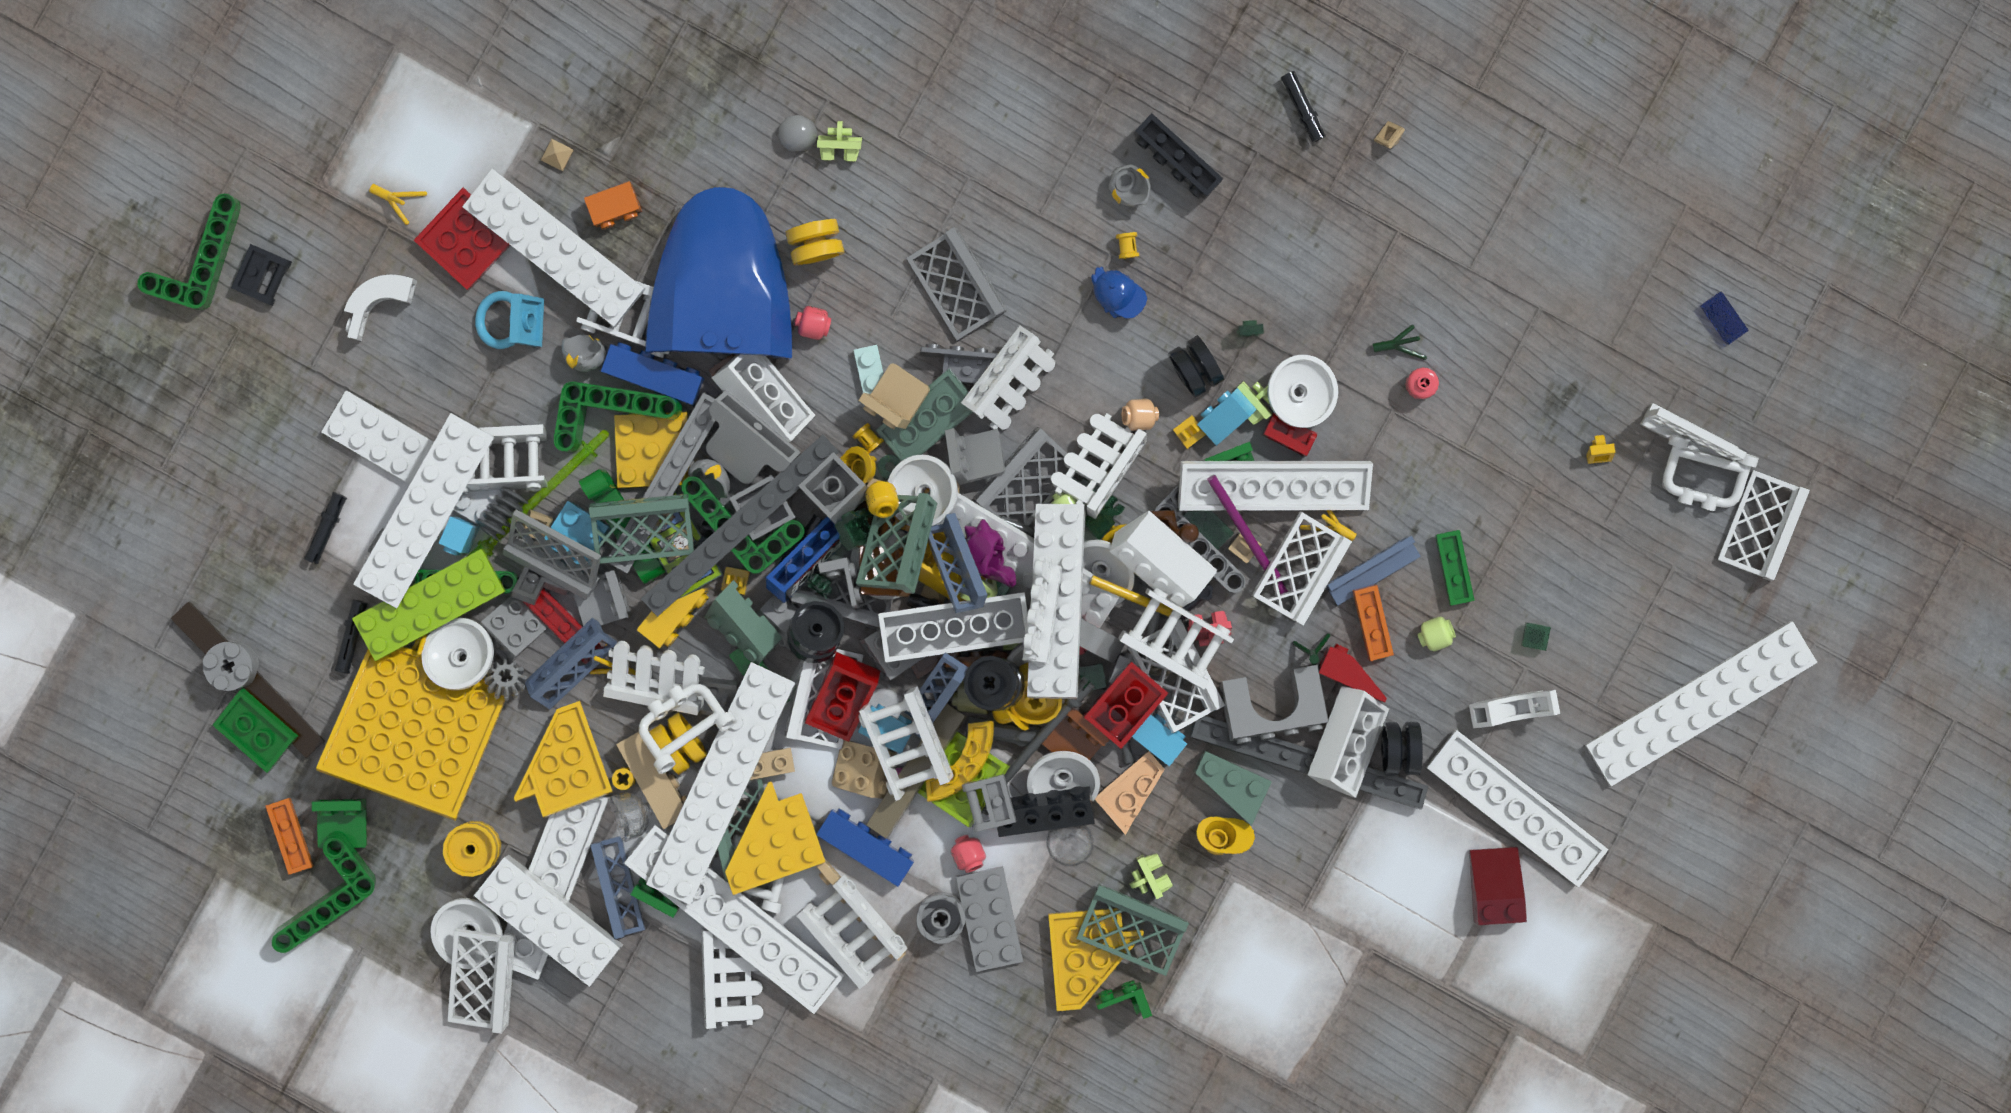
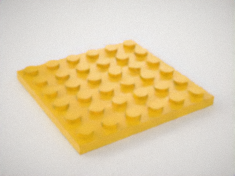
(410, 734)

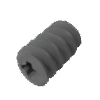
(501, 513)

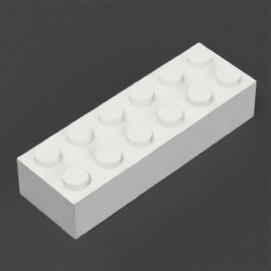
(941, 630)
(548, 920)

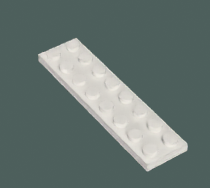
(553, 247)
(394, 448)
(1277, 485)
(423, 510)
(1060, 540)
(1019, 554)
(1517, 808)
(558, 864)

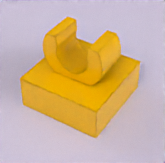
(1189, 432)
(1600, 451)
(739, 576)

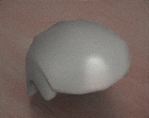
(797, 133)

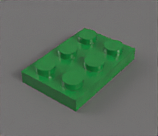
(255, 730)

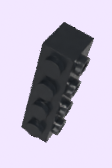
(1178, 156)
(1050, 811)

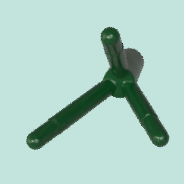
(1394, 344)
(1313, 653)

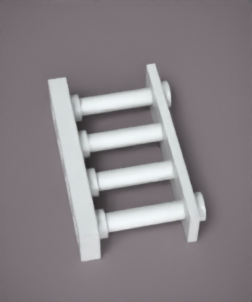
(591, 326)
(508, 437)
(1176, 661)
(920, 725)
(836, 946)

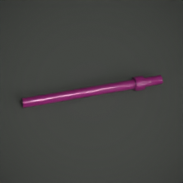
(1243, 529)

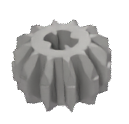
(505, 688)

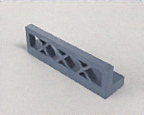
(965, 565)
(1373, 569)
(566, 661)
(946, 691)
(608, 888)

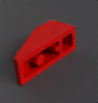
(1346, 670)

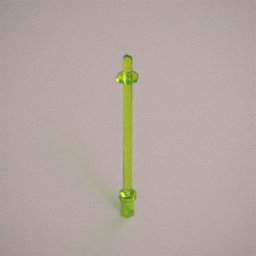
(589, 448)

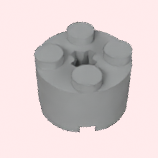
(218, 659)
(933, 929)

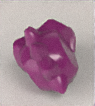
(987, 552)

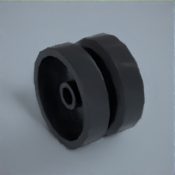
(1193, 368)
(815, 632)
(1008, 683)
(1401, 748)

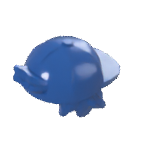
(1118, 293)

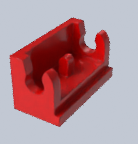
(1294, 438)

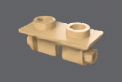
(774, 763)

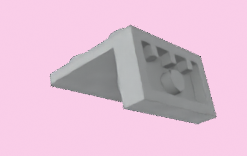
(975, 455)
(834, 570)
(606, 602)
(512, 628)
(874, 648)

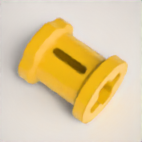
(1127, 245)
(868, 438)
(616, 776)

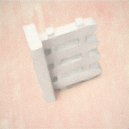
(998, 375)
(1098, 476)
(1042, 612)
(641, 687)
(726, 989)

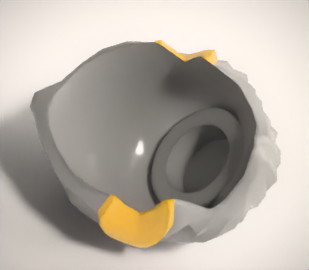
(1130, 186)
(583, 352)
(713, 476)

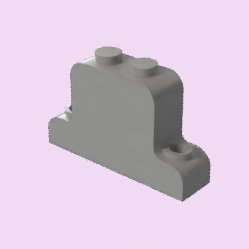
(745, 441)

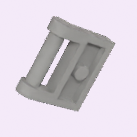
(996, 799)

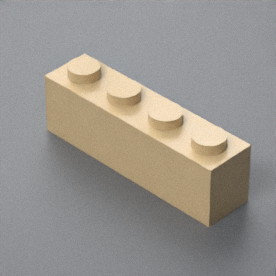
(658, 788)

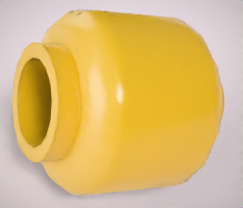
(882, 499)

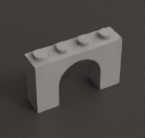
(1245, 723)

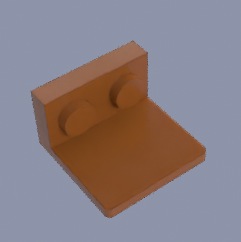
(891, 577)
(1076, 736)

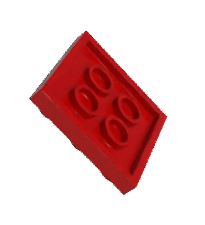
(461, 242)

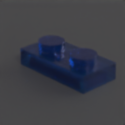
(1724, 318)

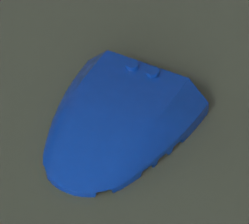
(720, 282)

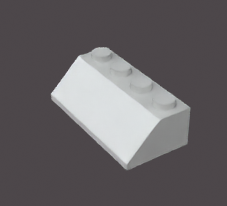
(765, 393)
(1162, 559)
(1348, 741)

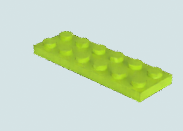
(429, 605)

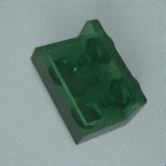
(854, 529)

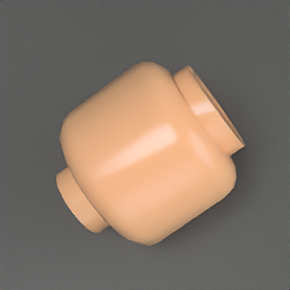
(1139, 414)

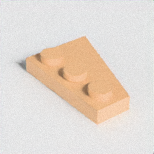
(1129, 791)

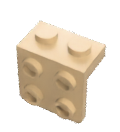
(895, 397)
(860, 770)

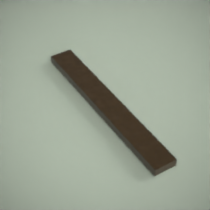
(206, 636)

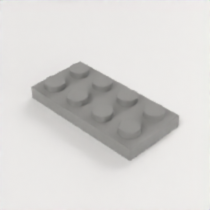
(989, 919)

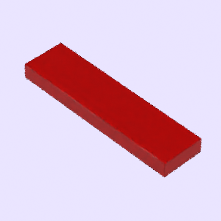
(557, 618)

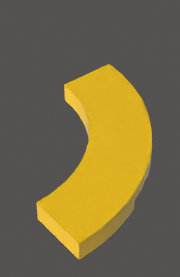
(968, 765)

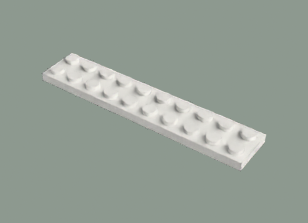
(1700, 703)
(720, 784)
(747, 930)

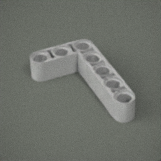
(1210, 551)
(1091, 637)

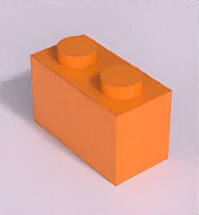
(613, 205)

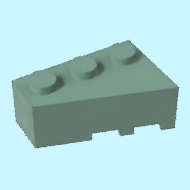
(742, 625)
(1234, 784)

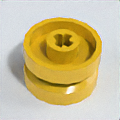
(814, 242)
(1035, 709)
(694, 748)
(486, 845)

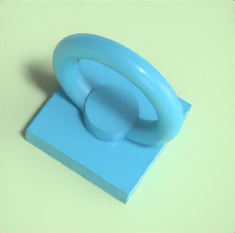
(525, 320)

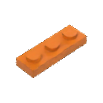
(1373, 622)
(289, 836)

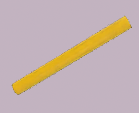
(1127, 594)

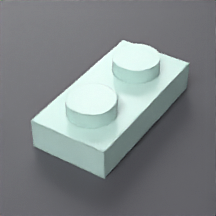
(869, 367)

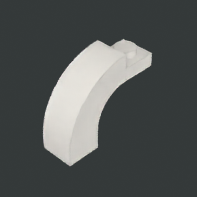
(370, 294)
(1514, 708)

